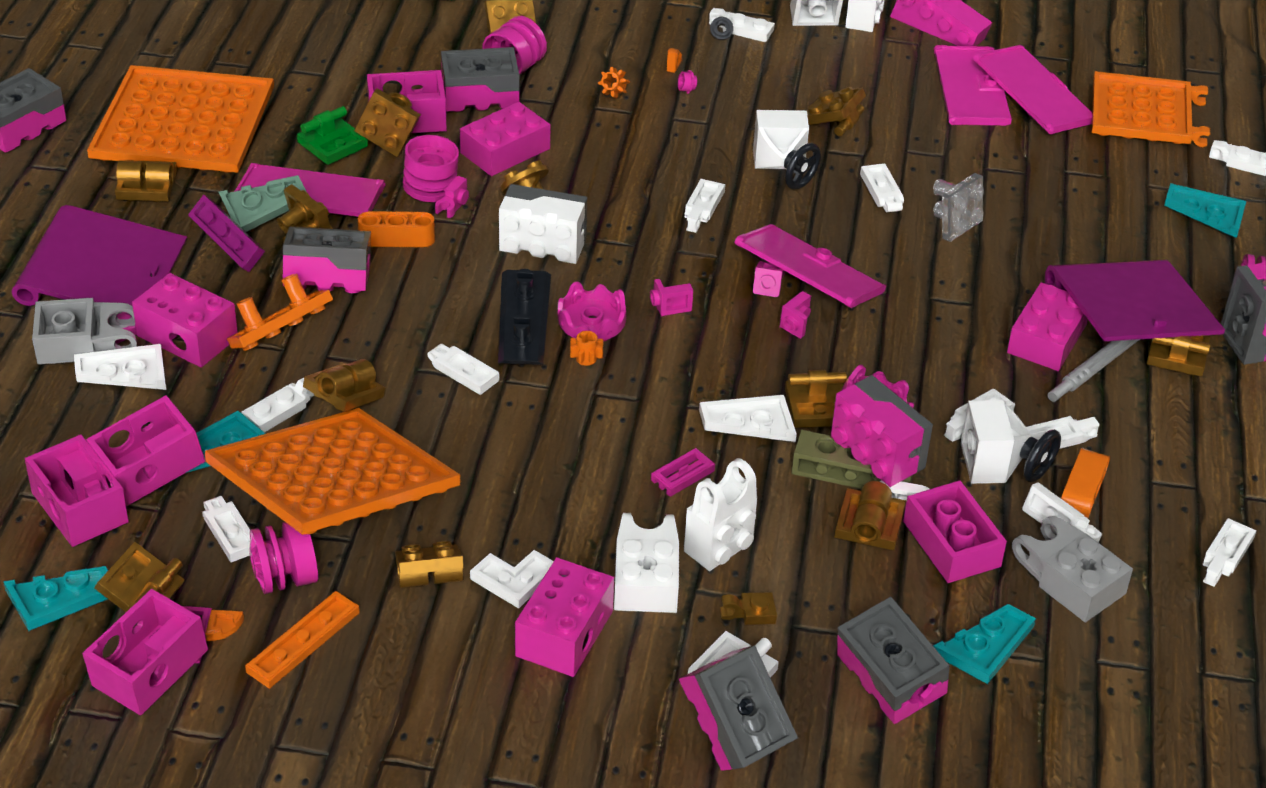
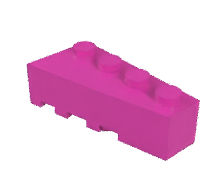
(944, 19)

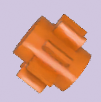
(610, 77)
(586, 348)

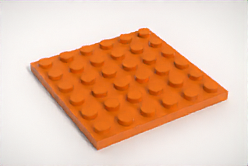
(182, 118)
(331, 470)

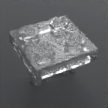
(960, 205)

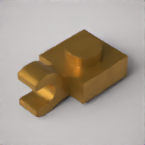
(752, 607)

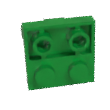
(330, 136)

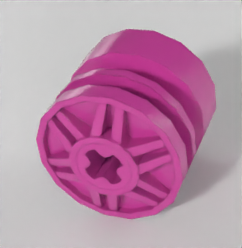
(524, 36)
(429, 167)
(282, 556)

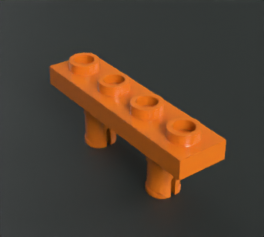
(270, 326)

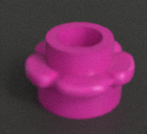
(687, 81)

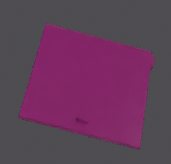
(97, 259)
(1135, 299)

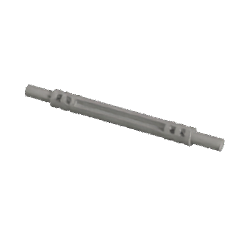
(1090, 368)

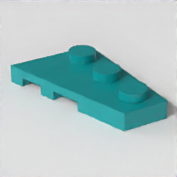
(1209, 208)
(226, 431)
(55, 598)
(989, 644)

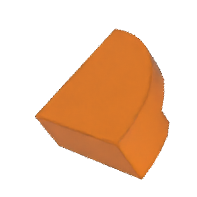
(674, 59)
(223, 624)

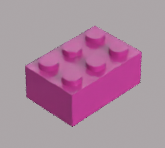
(505, 138)
(1047, 327)
(954, 531)

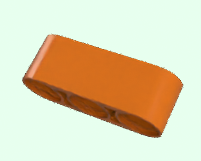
(398, 228)
(1085, 480)

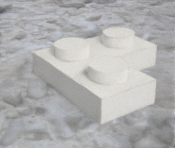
(509, 582)

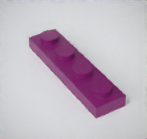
(226, 233)

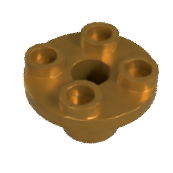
(528, 177)

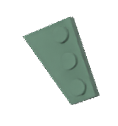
(259, 204)

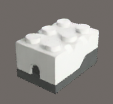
(543, 223)

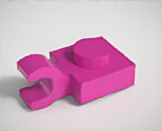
(455, 196)

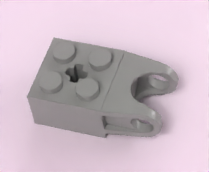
(78, 328)
(1074, 568)

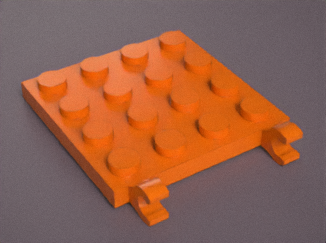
(1147, 108)

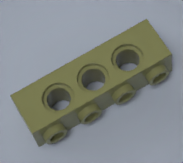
(825, 460)

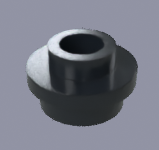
(721, 21)

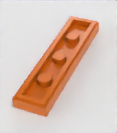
(302, 639)

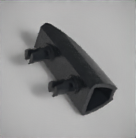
(523, 316)

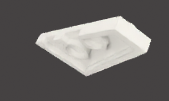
(123, 367)
(752, 416)

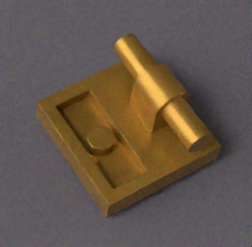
(837, 106)
(1180, 353)
(813, 397)
(136, 574)

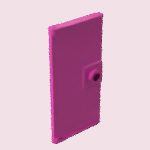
(1035, 88)
(968, 89)
(337, 192)
(811, 265)

